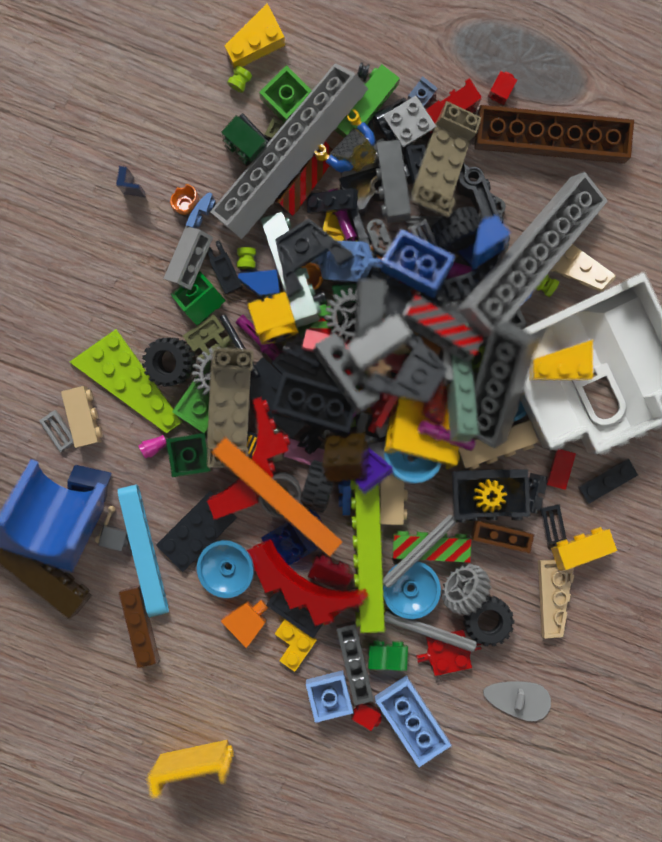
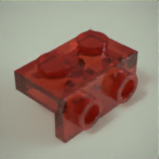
(436, 407)

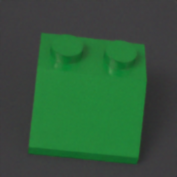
(200, 300)

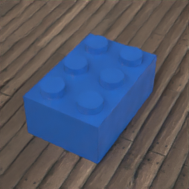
(417, 263)

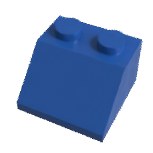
(490, 240)
(261, 283)

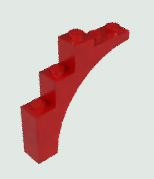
(269, 444)
(278, 575)

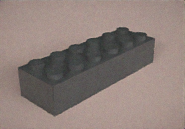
(502, 381)

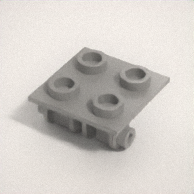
(409, 121)

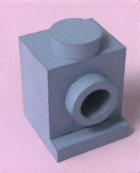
(426, 88)

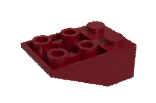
(330, 573)

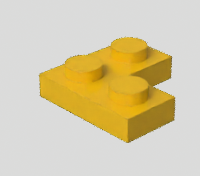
(298, 642)

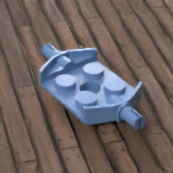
(351, 270)

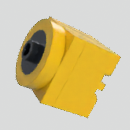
(273, 319)

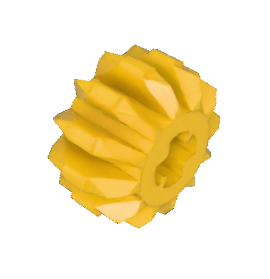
(494, 501)

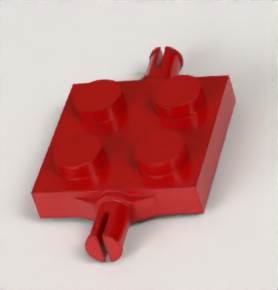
(382, 409)
(446, 657)

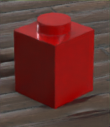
(502, 87)
(367, 715)

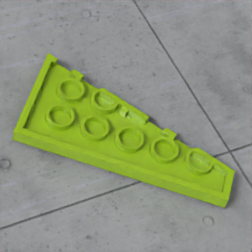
(121, 373)

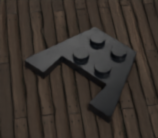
(302, 246)
(418, 376)

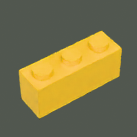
(583, 548)

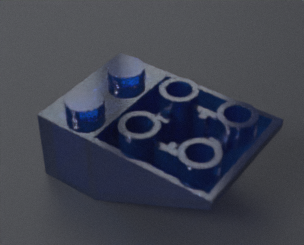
(291, 542)

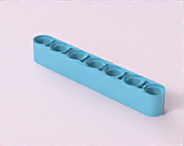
(143, 550)

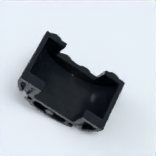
(515, 485)

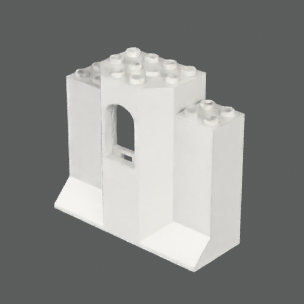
(626, 350)

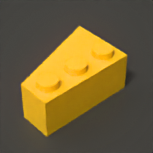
(255, 39)
(566, 364)

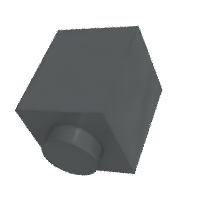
(113, 538)

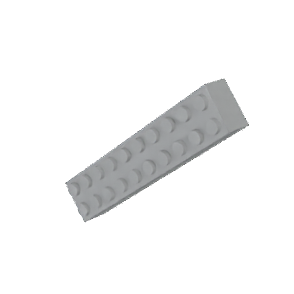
(289, 150)
(533, 254)

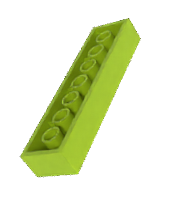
(368, 558)

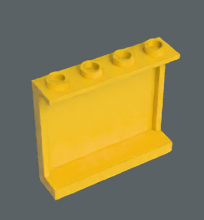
(405, 437)
(190, 762)

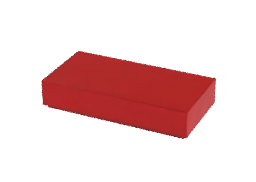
(561, 469)

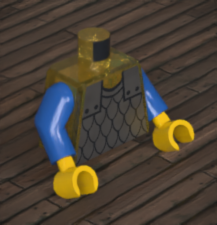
(353, 151)

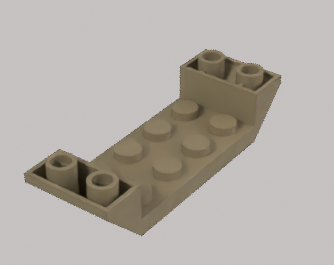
(444, 158)
(228, 400)

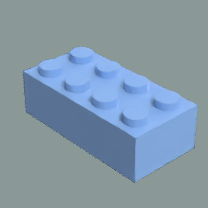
(412, 721)

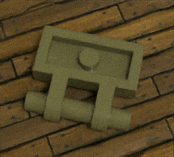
(204, 333)

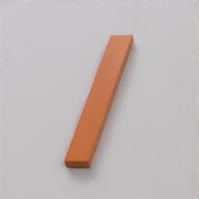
(277, 496)

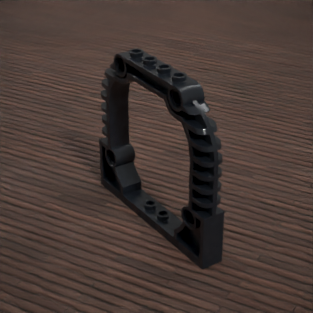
(452, 289)

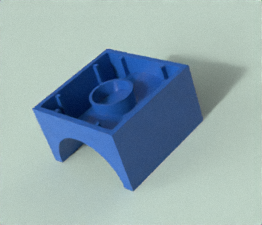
(49, 520)

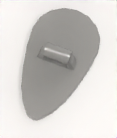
(520, 699)

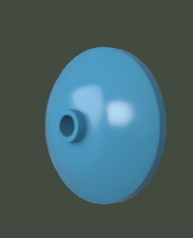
(411, 471)
(217, 577)
(421, 599)

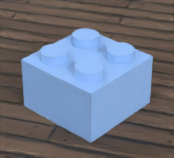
(329, 696)

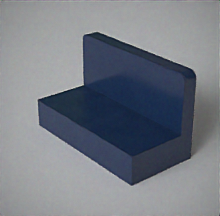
(126, 185)
(85, 479)

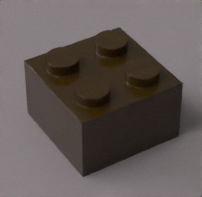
(346, 457)

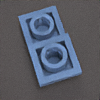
(204, 206)

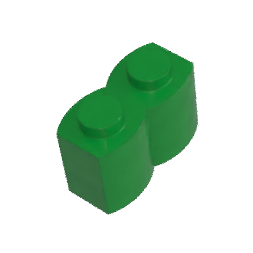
(387, 656)

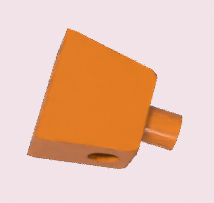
(246, 621)

